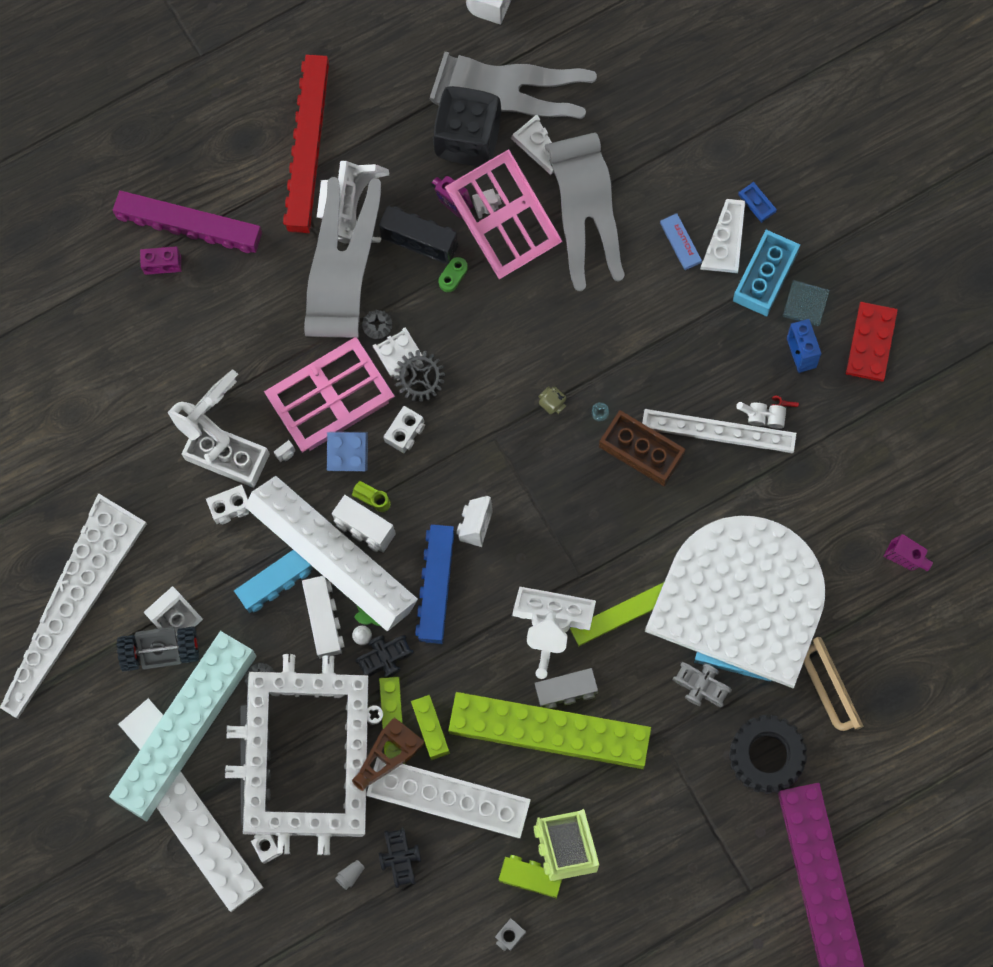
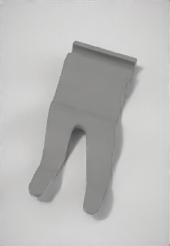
(506, 81)
(584, 194)
(337, 274)

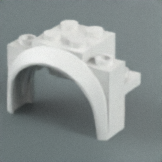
(352, 181)

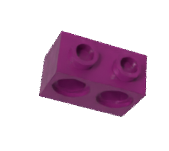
(160, 260)

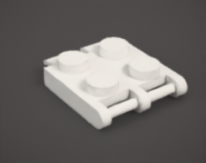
(393, 352)

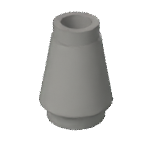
(350, 874)

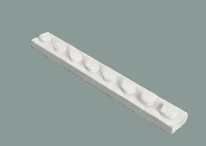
(720, 431)

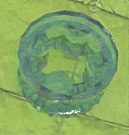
(599, 417)

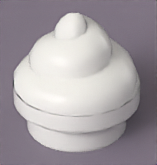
(361, 635)

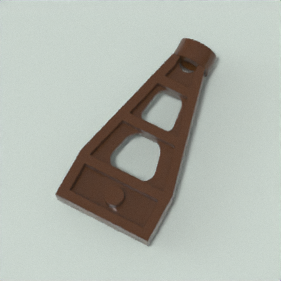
(401, 737)

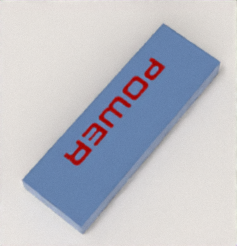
(680, 241)

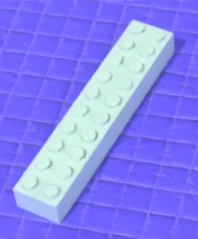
(183, 726)

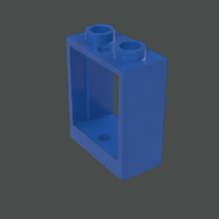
(802, 339)

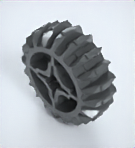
(431, 365)

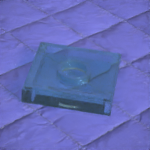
(806, 302)

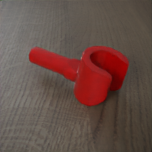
(784, 403)

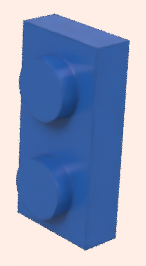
(757, 202)

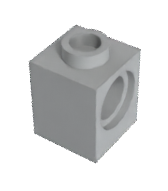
(510, 926)

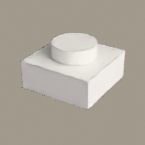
(285, 451)

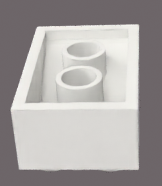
(476, 521)

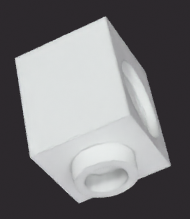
(265, 856)

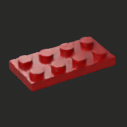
(871, 341)

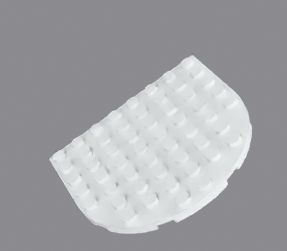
(743, 597)

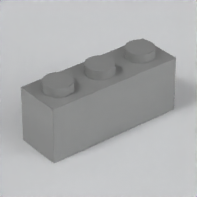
(566, 689)

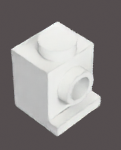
(493, 200)

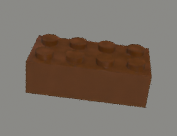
(642, 448)

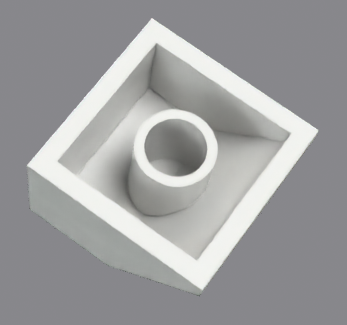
(172, 611)

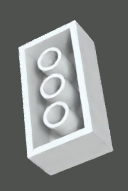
(238, 461)

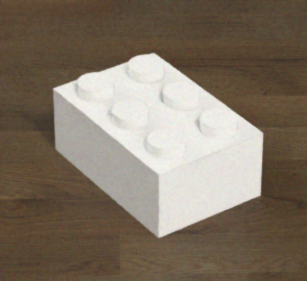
(363, 524)

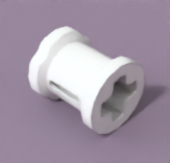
(372, 709)

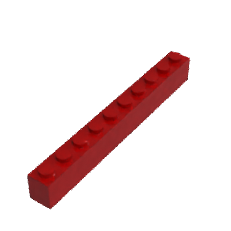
(306, 144)

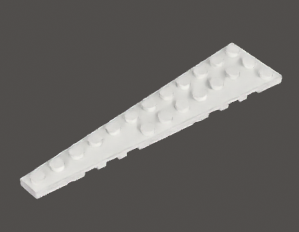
(92, 564)

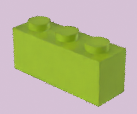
(430, 727)
(528, 876)

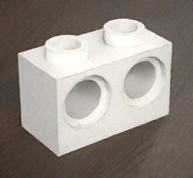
(400, 428)
(228, 499)

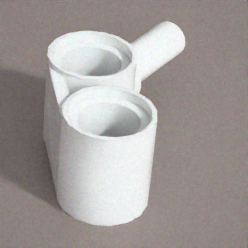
(761, 416)

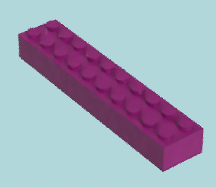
(820, 877)

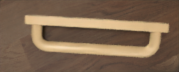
(855, 721)

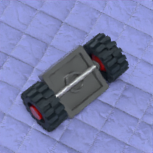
(157, 648)

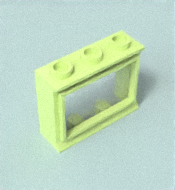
(566, 845)

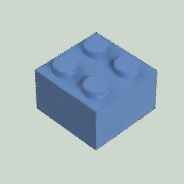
(347, 451)

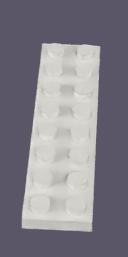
(451, 798)
(208, 844)

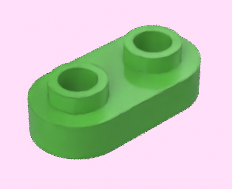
(454, 274)

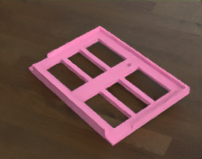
(511, 210)
(344, 418)

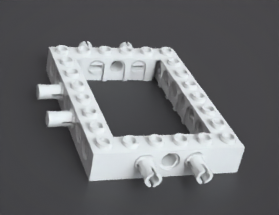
(254, 770)

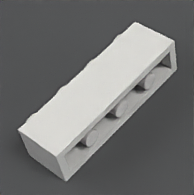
(322, 617)

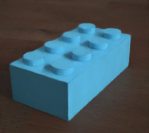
(766, 273)

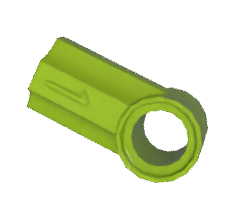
(370, 496)

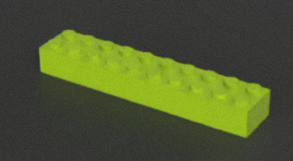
(549, 730)

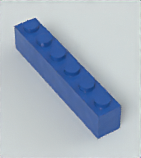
(435, 584)

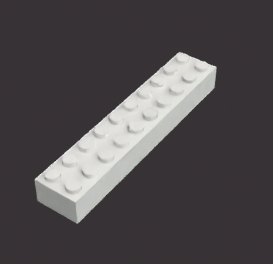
(331, 553)

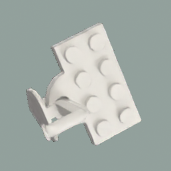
(197, 417)
(551, 617)

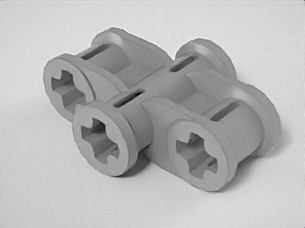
(695, 680)

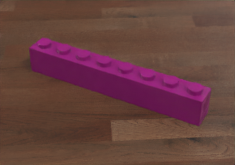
(187, 221)

